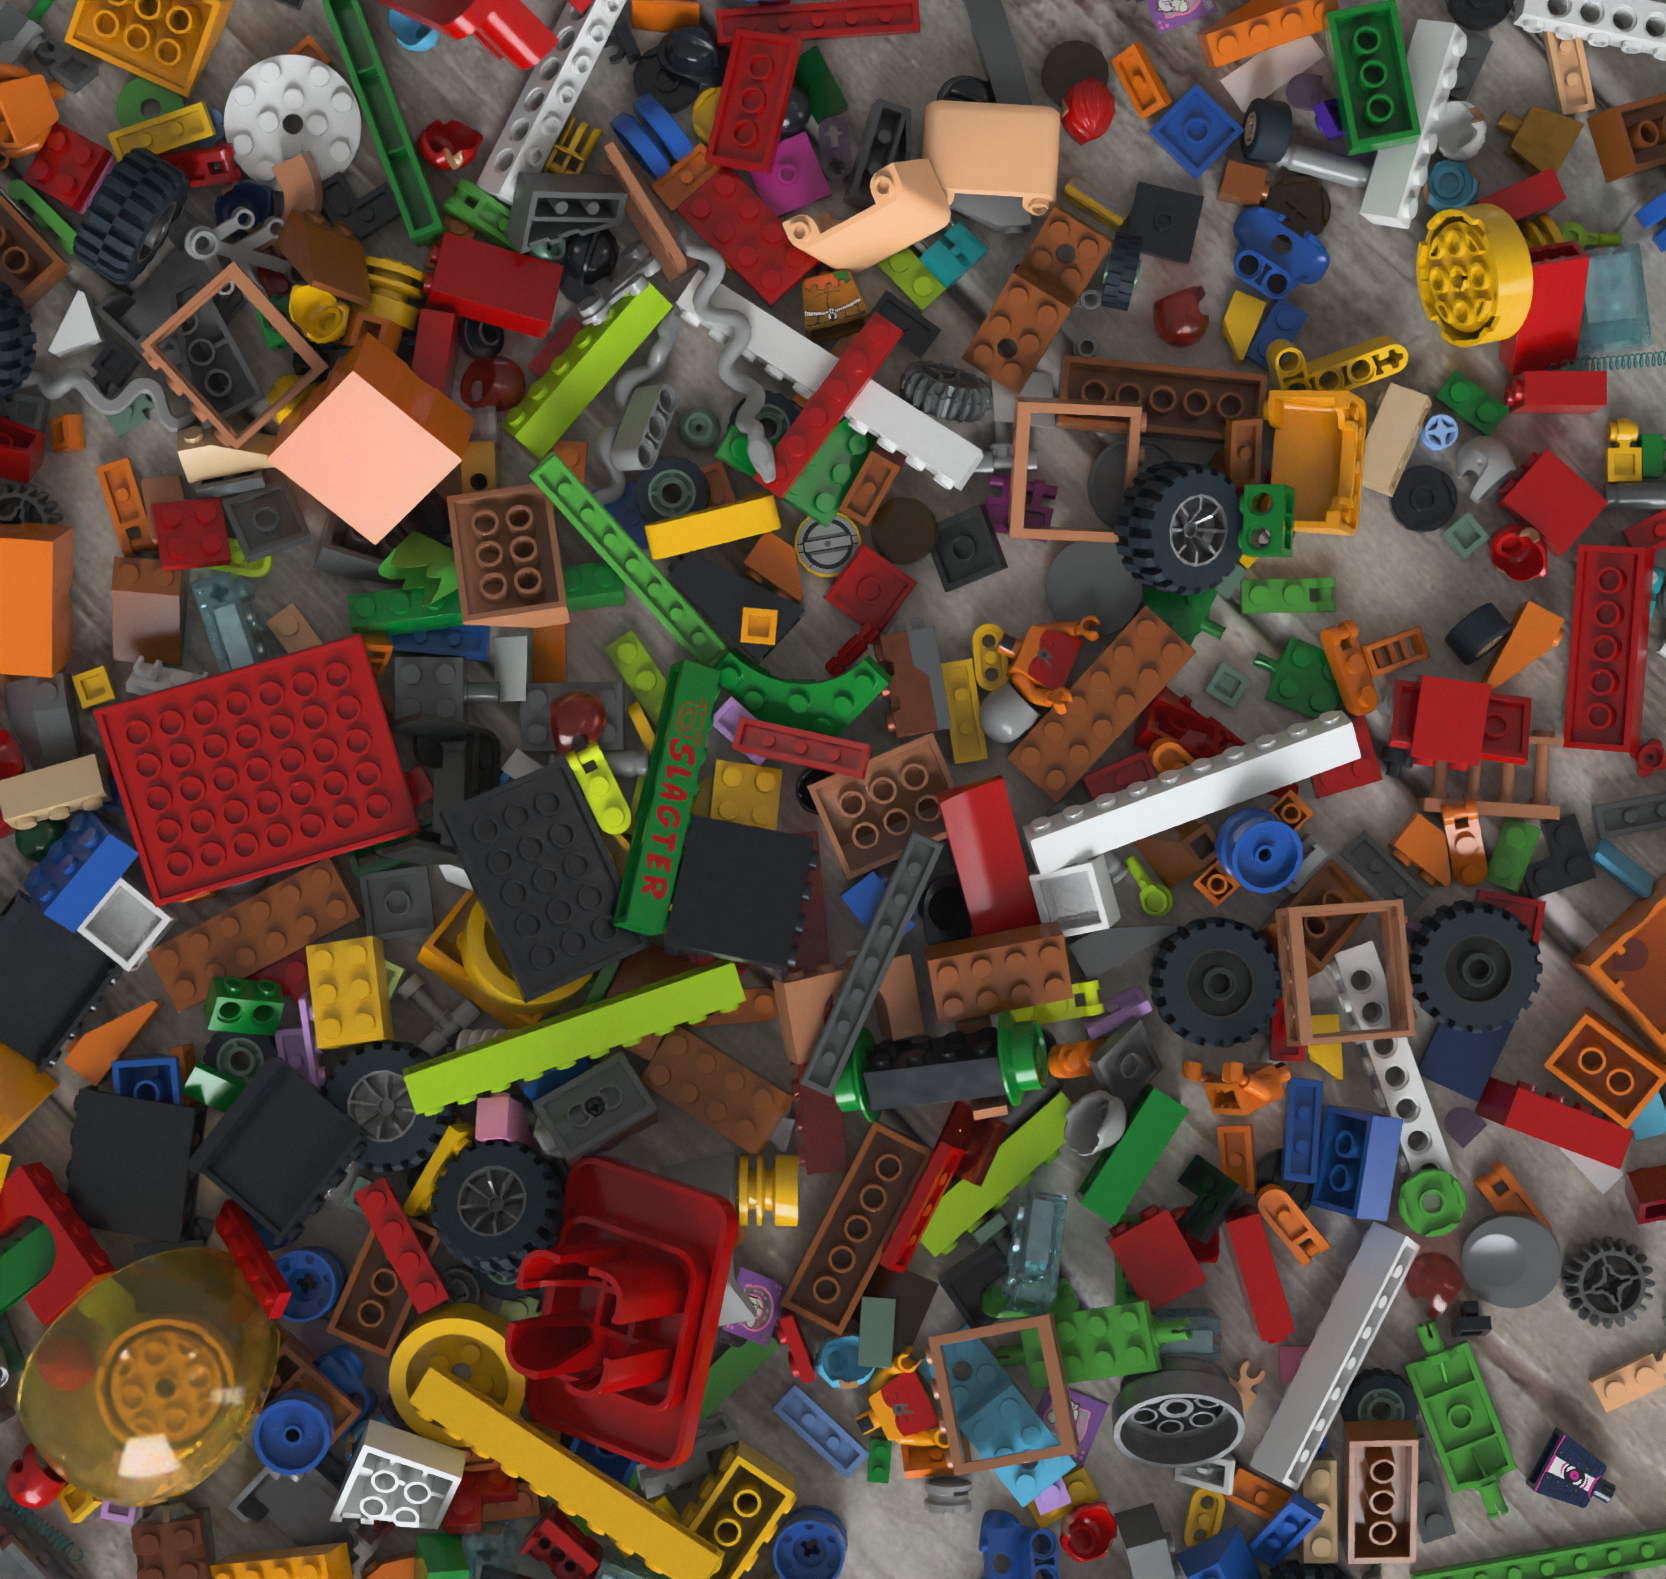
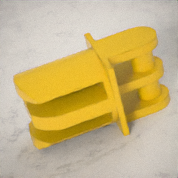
(572, 152)

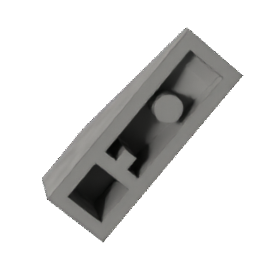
(994, 212)

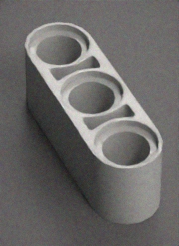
(643, 427)

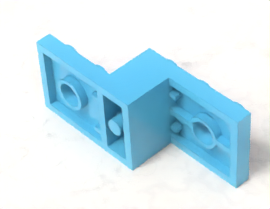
(999, 1418)

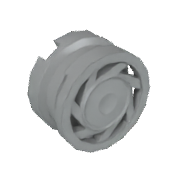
(947, 1495)

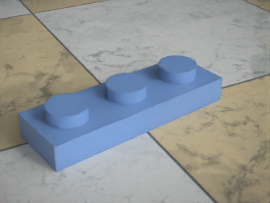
(820, 1430)

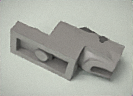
(710, 1435)

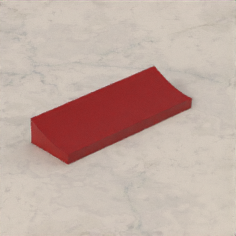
(1608, 648)
(988, 856)

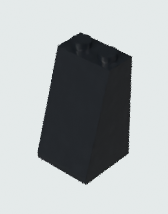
(724, 594)

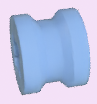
(1445, 430)

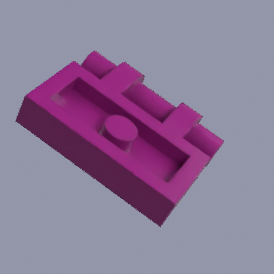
(1034, 513)

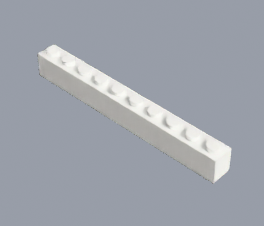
(874, 410)
(1191, 791)

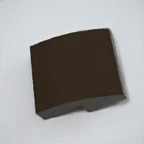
(912, 1297)

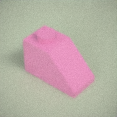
(502, 1119)

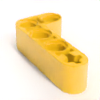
(1338, 363)
(713, 526)

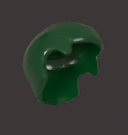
(36, 841)

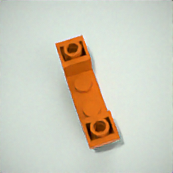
(1216, 883)

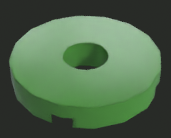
(138, 94)
(1411, 1198)

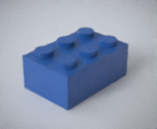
(80, 869)
(1357, 1162)

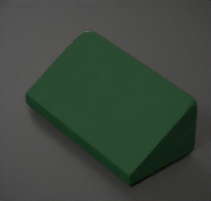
(818, 82)

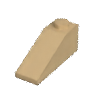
(208, 458)

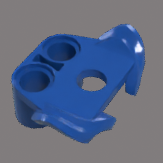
(1302, 264)
(346, 1371)
(1005, 1535)

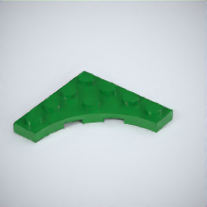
(825, 479)
(803, 703)

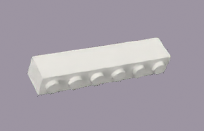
(1403, 169)

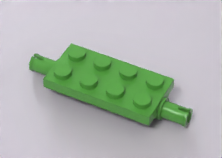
(1099, 1343)
(1460, 1417)

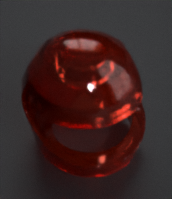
(1179, 318)
(501, 383)
(576, 714)
(1435, 1278)

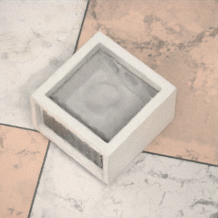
(1077, 897)
(127, 923)

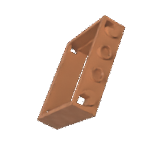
(181, 384)
(1019, 461)
(1295, 980)
(1057, 1383)

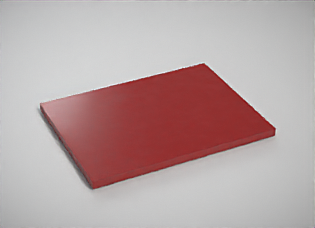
(257, 770)

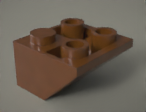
(1179, 850)

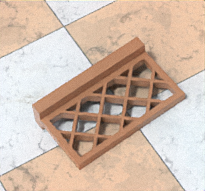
(647, 214)

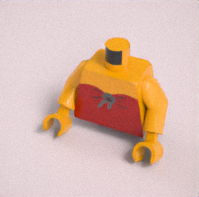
(902, 1405)

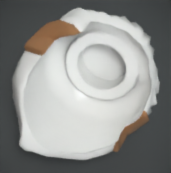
(1461, 131)

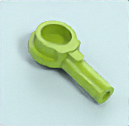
(1573, 231)
(1154, 898)

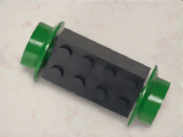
(944, 1068)

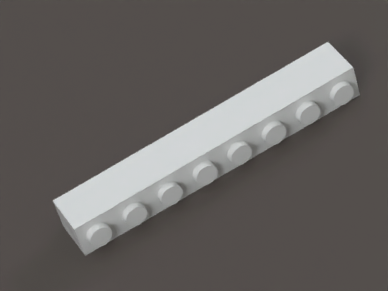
(1334, 1355)

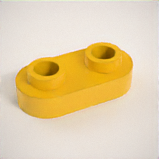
(987, 658)
(1203, 1517)

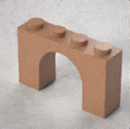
(804, 997)

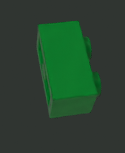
(1652, 455)
(879, 1459)

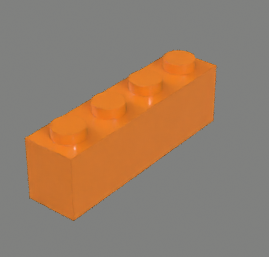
(1260, 27)

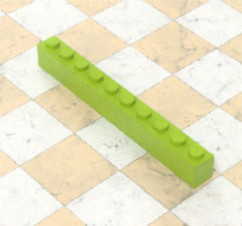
(573, 1036)

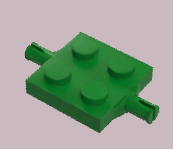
(1184, 613)
(1301, 679)

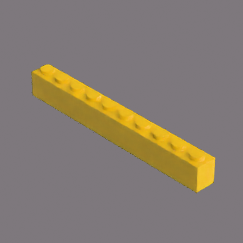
(563, 1476)

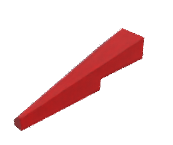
(1201, 736)

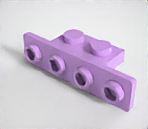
(299, 1046)

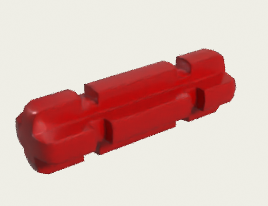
(852, 649)

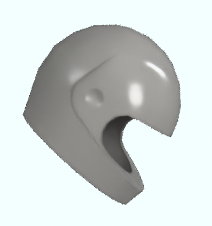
(1490, 461)
(1006, 715)

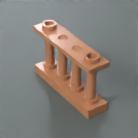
(1505, 804)

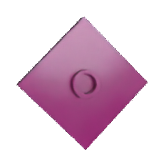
(794, 178)

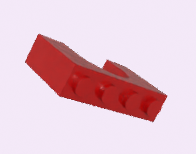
(78, 1258)

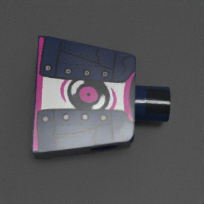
(1569, 1473)

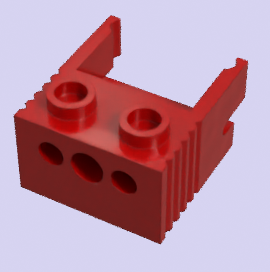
(569, 1538)

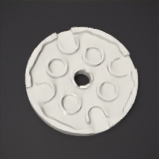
(288, 87)

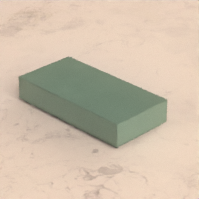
(876, 1332)

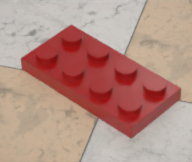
(753, 101)
(746, 235)
(1505, 727)

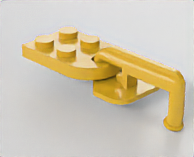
(745, 794)

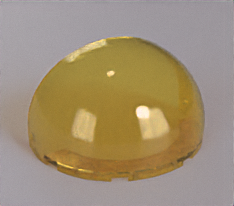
(150, 1377)

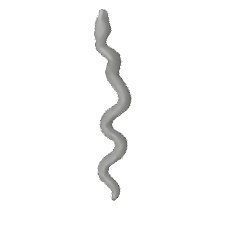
(624, 387)
(88, 388)
(758, 446)

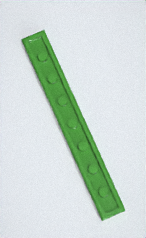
(628, 560)
(723, 1379)
(1568, 1561)

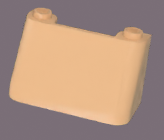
(994, 150)
(906, 211)

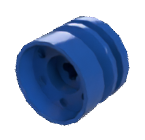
(326, 1271)
(798, 1561)

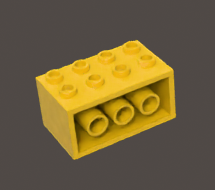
(740, 1507)

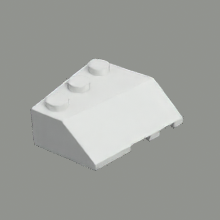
(399, 1479)

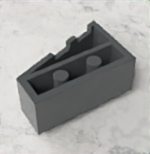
(883, 142)
(563, 205)
(1146, 1544)

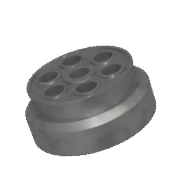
(1178, 1413)

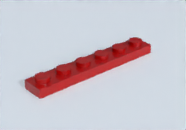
(822, 19)
(831, 402)

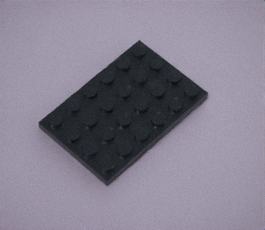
(542, 879)

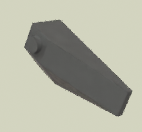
(213, 357)
(352, 555)
(45, 718)

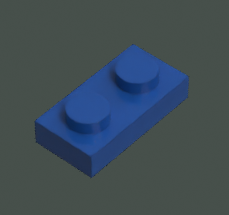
(1281, 323)

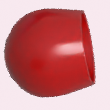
(32, 1485)

